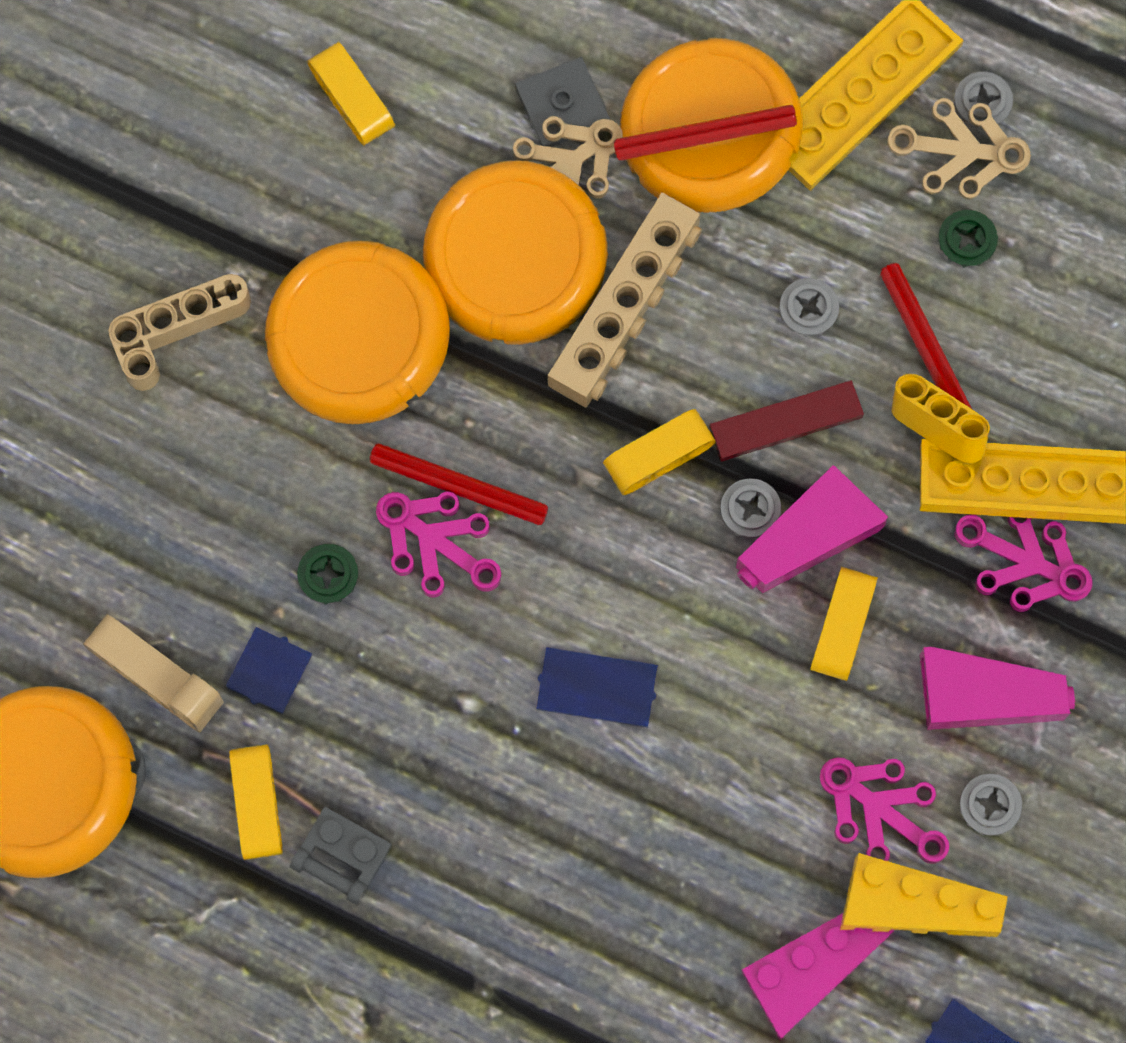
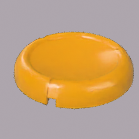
(704, 84)
(516, 252)
(357, 332)
(60, 780)

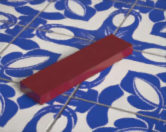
(786, 420)

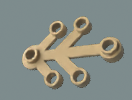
(965, 149)
(570, 161)

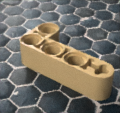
(181, 326)
(154, 674)

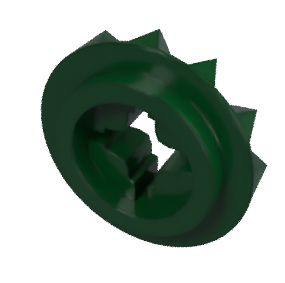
(964, 223)
(316, 561)

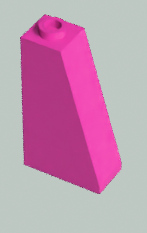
(816, 527)
(986, 692)

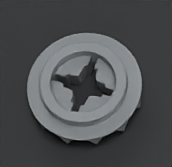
(992, 87)
(805, 291)
(745, 492)
(1006, 796)

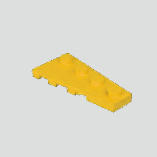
(903, 898)

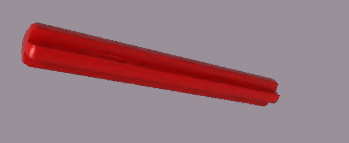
(705, 132)
(921, 332)
(459, 484)

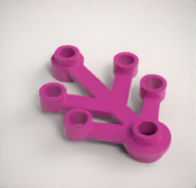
(433, 538)
(1028, 562)
(878, 806)

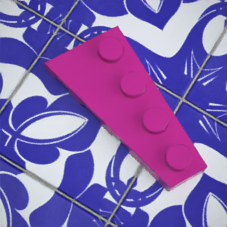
(807, 970)

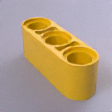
(351, 93)
(940, 418)
(659, 452)
(844, 623)
(255, 802)

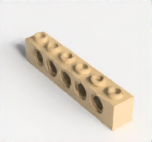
(665, 218)

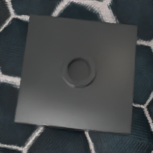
(563, 93)

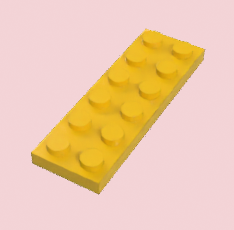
(869, 86)
(1026, 483)

